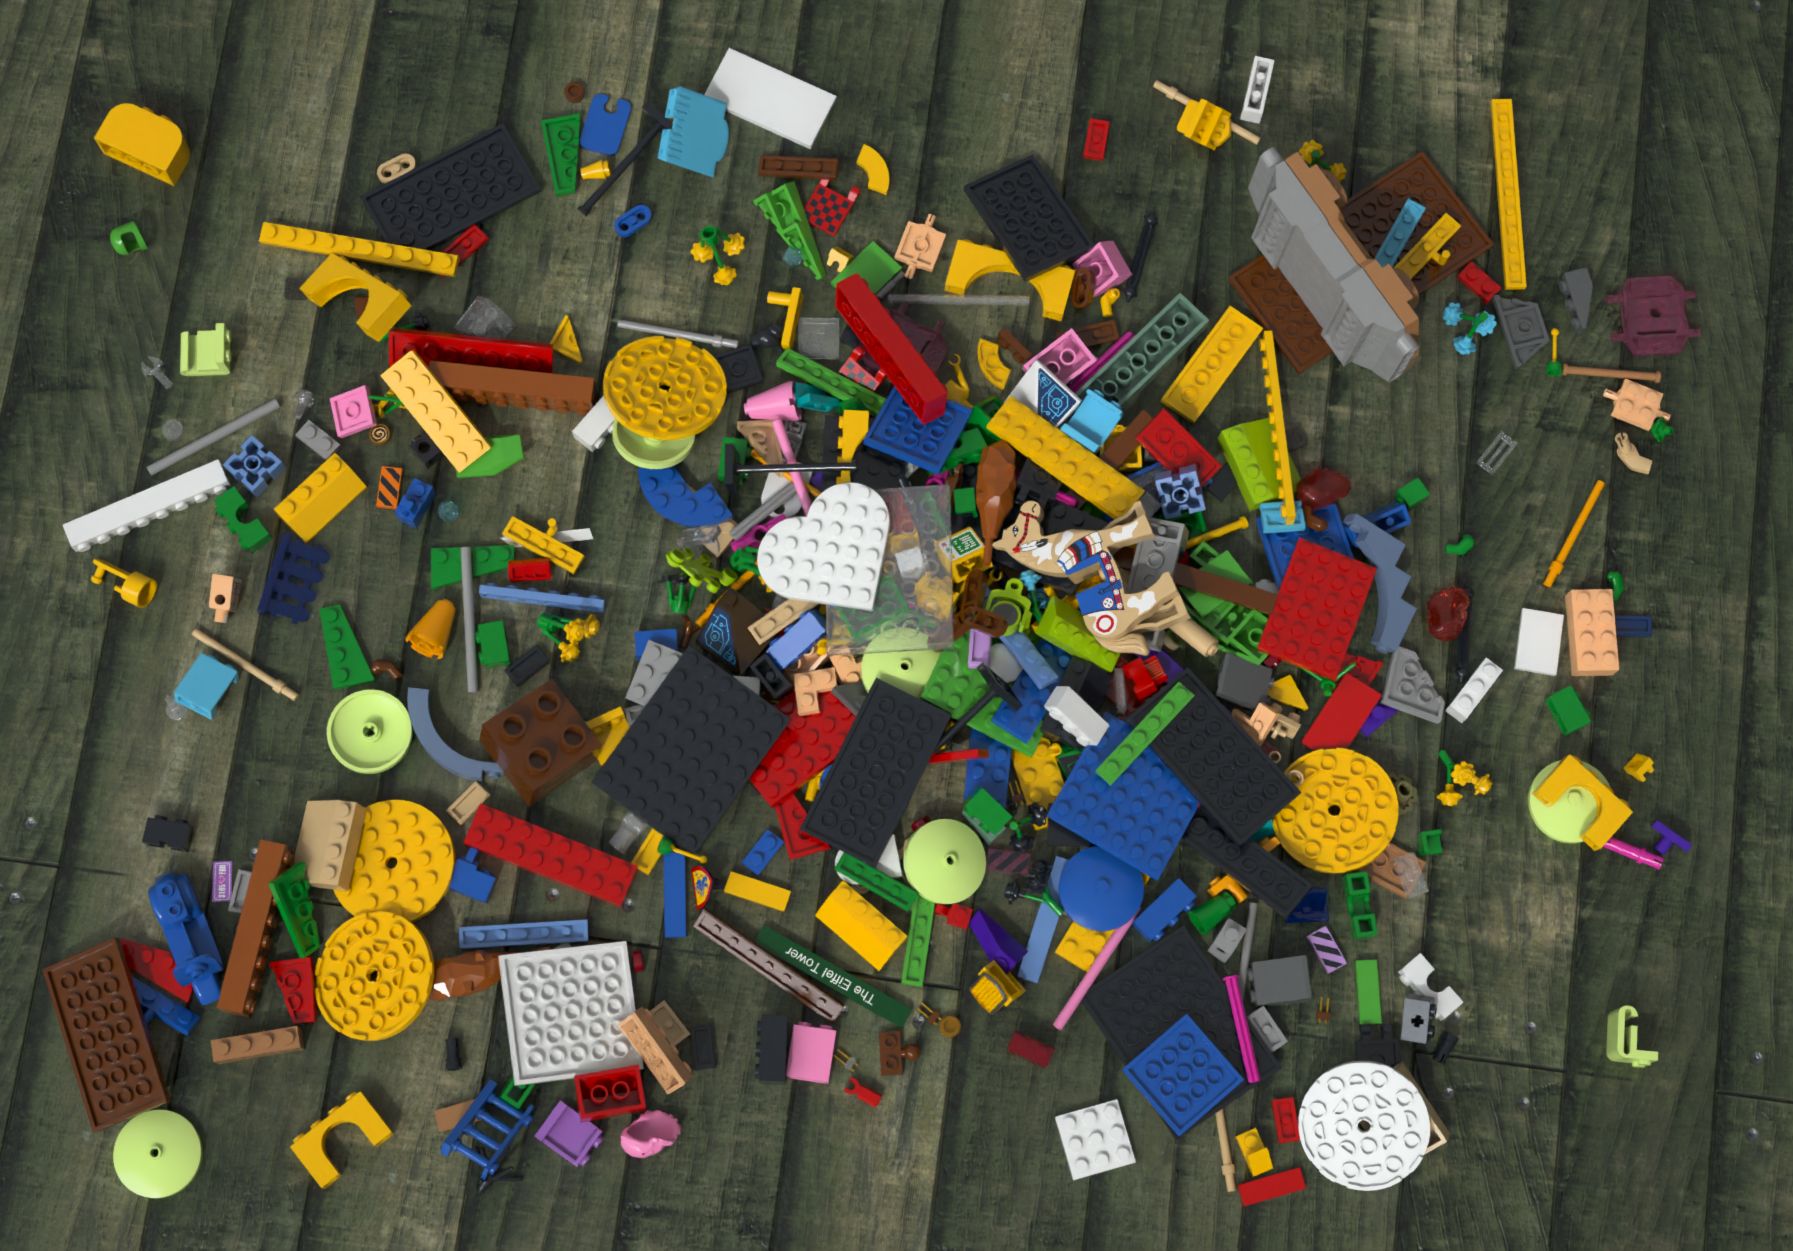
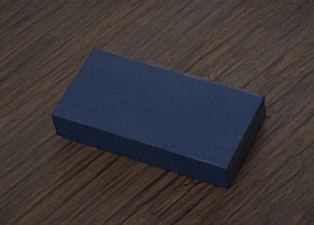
(1633, 625)

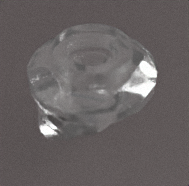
(303, 398)
(173, 709)

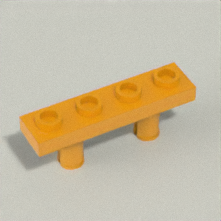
(1233, 887)

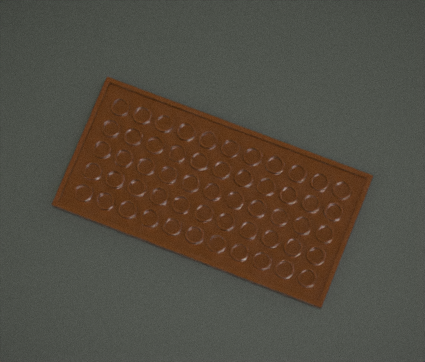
(1370, 218)

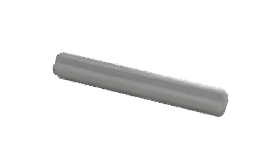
(763, 511)

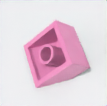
(1107, 266)

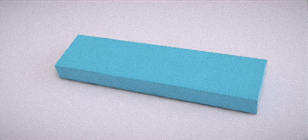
(1399, 233)

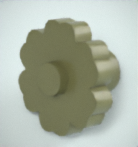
(1405, 792)

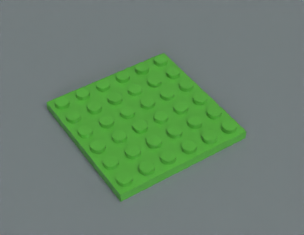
(958, 688)

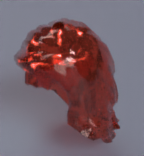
(1322, 488)
(1447, 613)

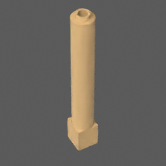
(1191, 632)

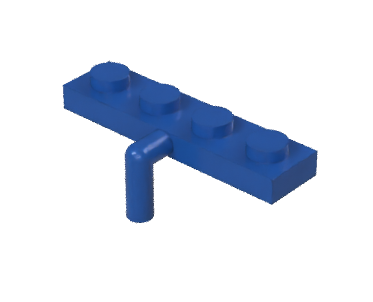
(164, 1009)

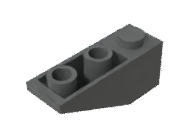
(1577, 292)

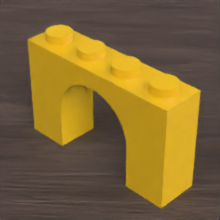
(1610, 810)
(311, 1146)

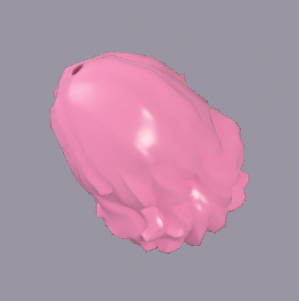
(650, 1134)

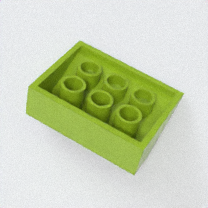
(1251, 459)

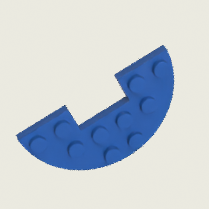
(675, 501)

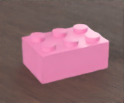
(1065, 357)

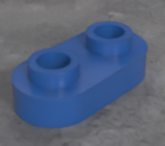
(632, 221)

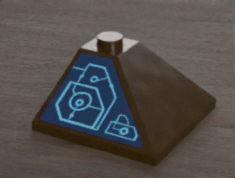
(728, 635)

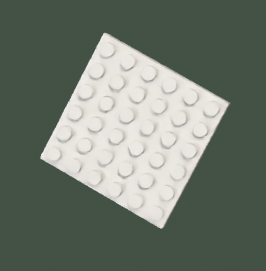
(567, 1011)

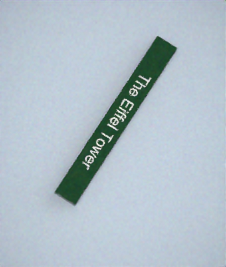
(833, 977)

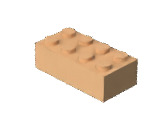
(1592, 632)

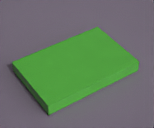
(873, 266)
(1223, 566)

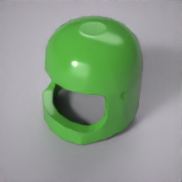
(127, 238)

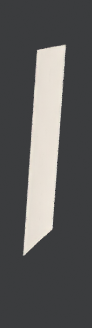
(563, 536)

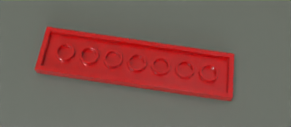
(470, 350)

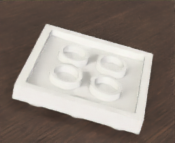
(1095, 1139)

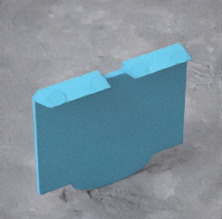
(697, 133)

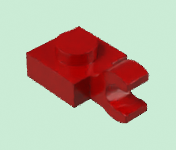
(956, 915)

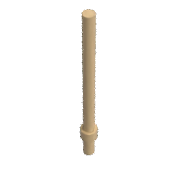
(1172, 93)
(278, 685)
(1228, 1168)

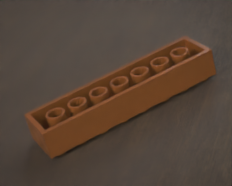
(516, 387)
(254, 931)

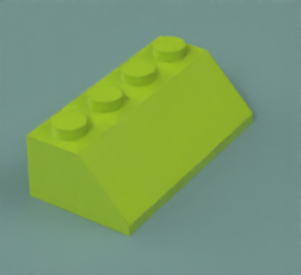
(1067, 630)

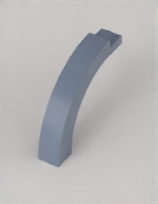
(421, 720)

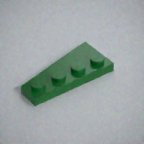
(562, 148)
(485, 560)
(344, 654)
(296, 909)

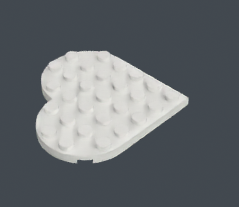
(832, 552)

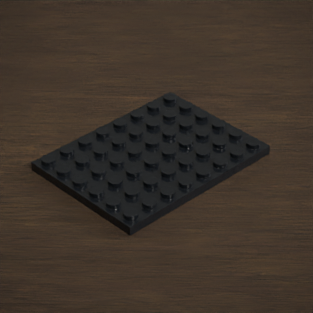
(691, 750)
(1156, 992)

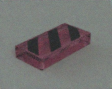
(1007, 862)

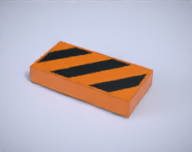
(389, 487)

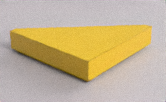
(565, 342)
(1287, 693)

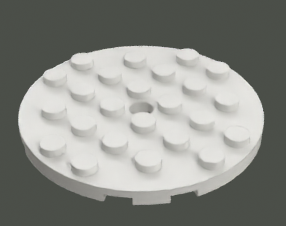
(1368, 1093)

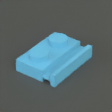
(1272, 519)

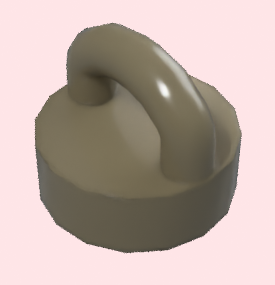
(1171, 641)

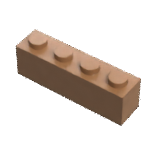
(257, 1045)

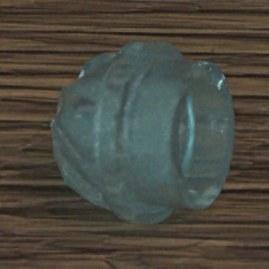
(792, 256)
(448, 511)

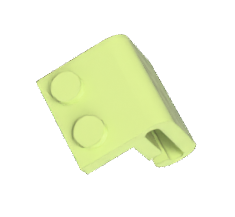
(206, 352)
(1623, 1041)

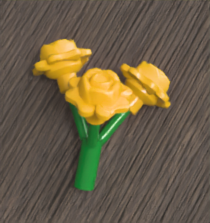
(1312, 152)
(1462, 774)

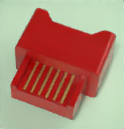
(1146, 675)

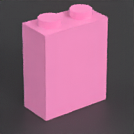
(811, 1053)

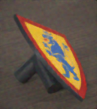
(704, 885)

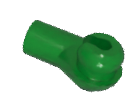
(1462, 547)
(1618, 584)

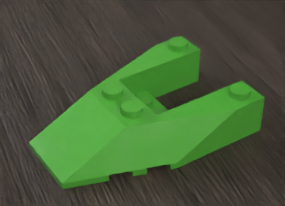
(1232, 625)

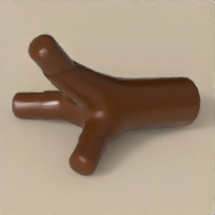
(687, 632)

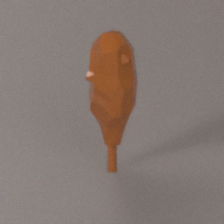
(995, 491)
(466, 974)

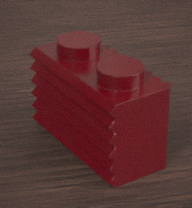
(1030, 1049)

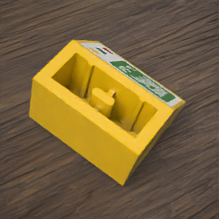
(966, 554)

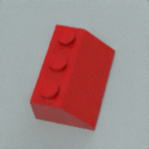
(609, 1093)

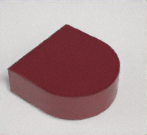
(638, 961)

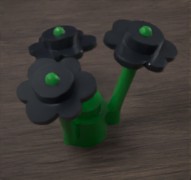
(678, 603)

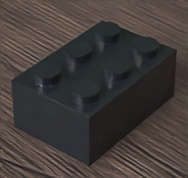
(772, 1050)

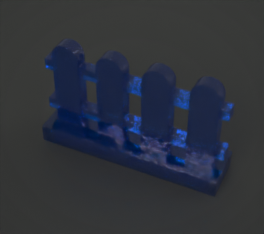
(291, 568)

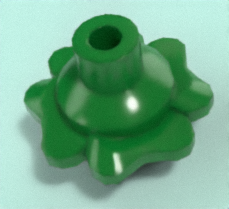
(1660, 429)

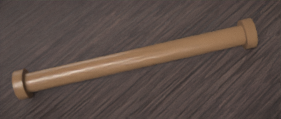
(1611, 373)

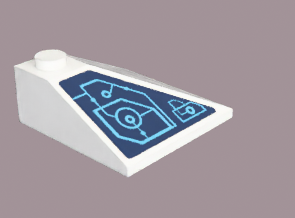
(1046, 395)

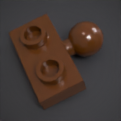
(892, 1053)

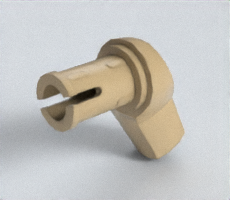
(1629, 455)

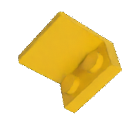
(609, 730)

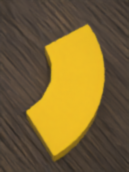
(875, 168)
(991, 365)

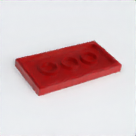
(1176, 447)
(1342, 715)

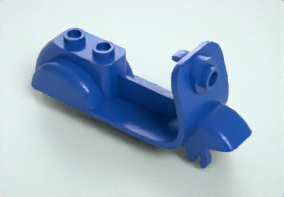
(187, 935)

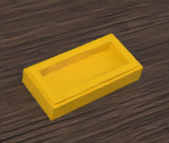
(647, 855)

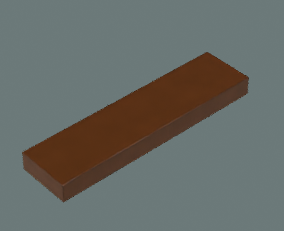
(798, 167)

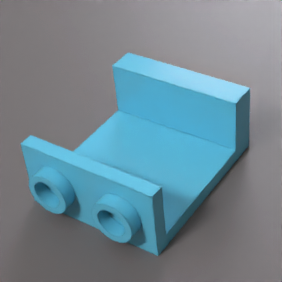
(1093, 421)
(205, 685)

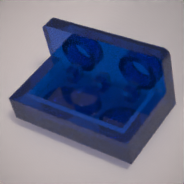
(1312, 908)

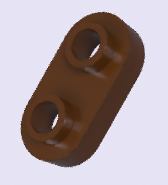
(1083, 288)

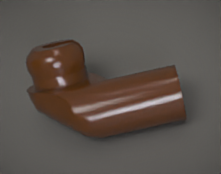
(1312, 521)
(386, 666)

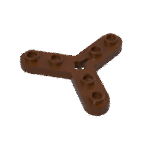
(972, 604)

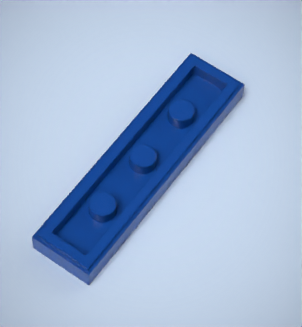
(674, 895)

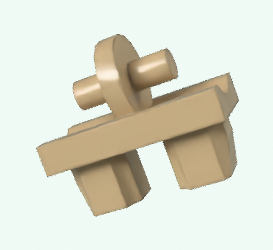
(1285, 725)

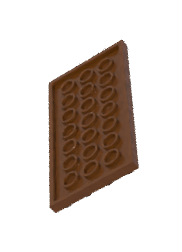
(106, 1035)

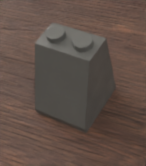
(1243, 683)
(1279, 981)

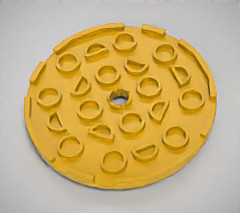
(639, 404)
(1365, 819)
(423, 862)
(403, 984)

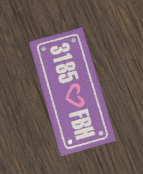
(222, 881)

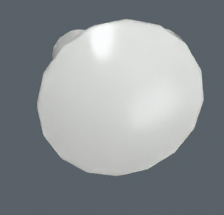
(1004, 663)

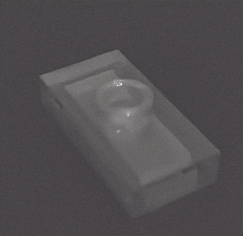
(1410, 875)

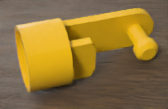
(137, 587)

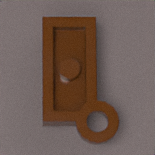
(955, 481)

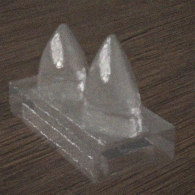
(696, 537)

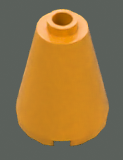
(433, 630)

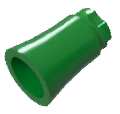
(1212, 912)

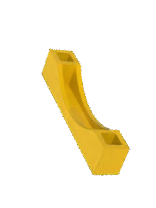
(854, 429)

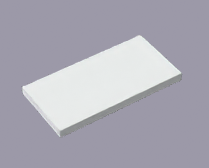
(771, 98)

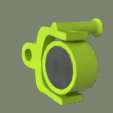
(1008, 609)

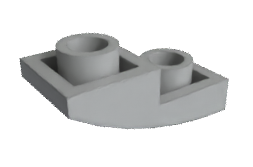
(795, 432)

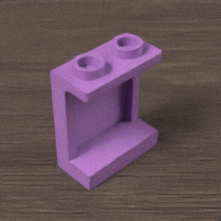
(568, 1136)

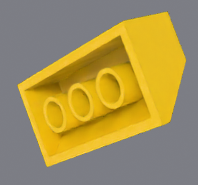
(320, 498)
(861, 925)

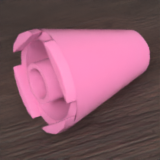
(774, 404)

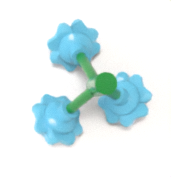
(1482, 323)
(1037, 596)

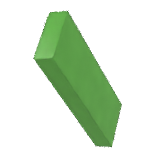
(1368, 992)

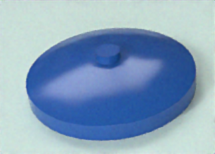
(1100, 890)

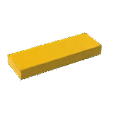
(757, 891)

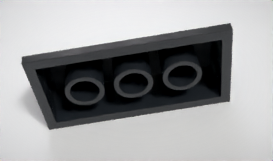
(1087, 682)

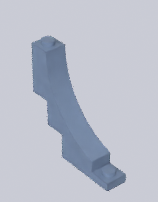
(1383, 553)

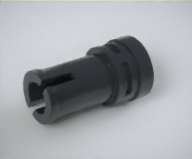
(1446, 1044)
(453, 1055)

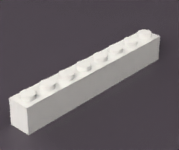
(147, 506)

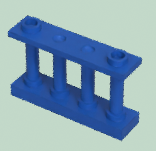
(477, 1111)

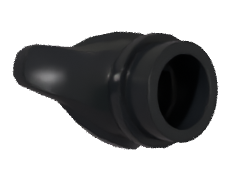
(768, 337)

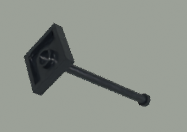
(659, 123)
(734, 468)
(997, 687)

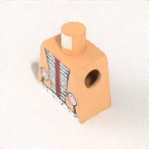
(221, 588)

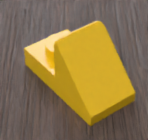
(1254, 1152)

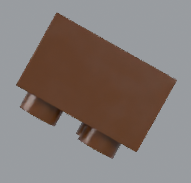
(540, 742)

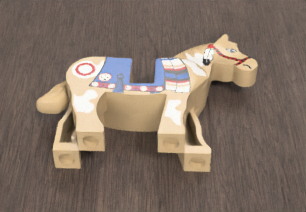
(1107, 608)

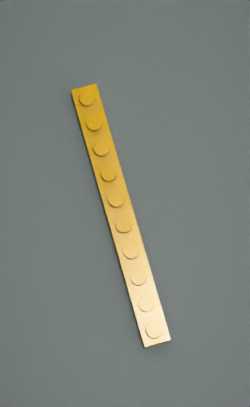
(1508, 194)
(359, 249)
(1278, 435)

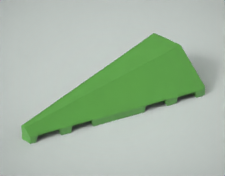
(788, 215)

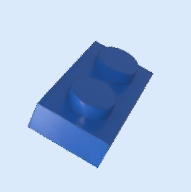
(763, 852)

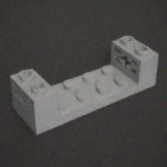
(1152, 560)

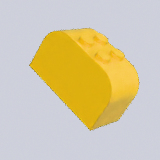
(144, 142)

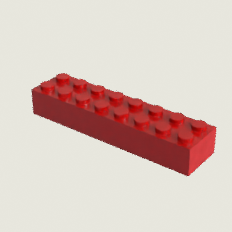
(891, 348)
(551, 856)

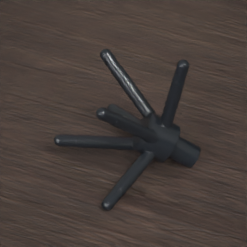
(496, 1176)

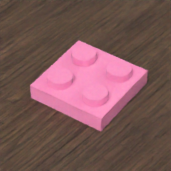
(353, 411)

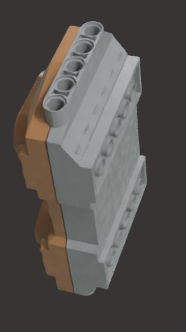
(1357, 302)

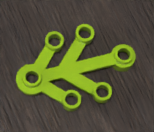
(700, 565)

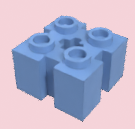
(254, 454)
(1172, 501)

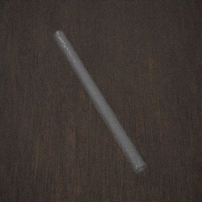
(959, 299)

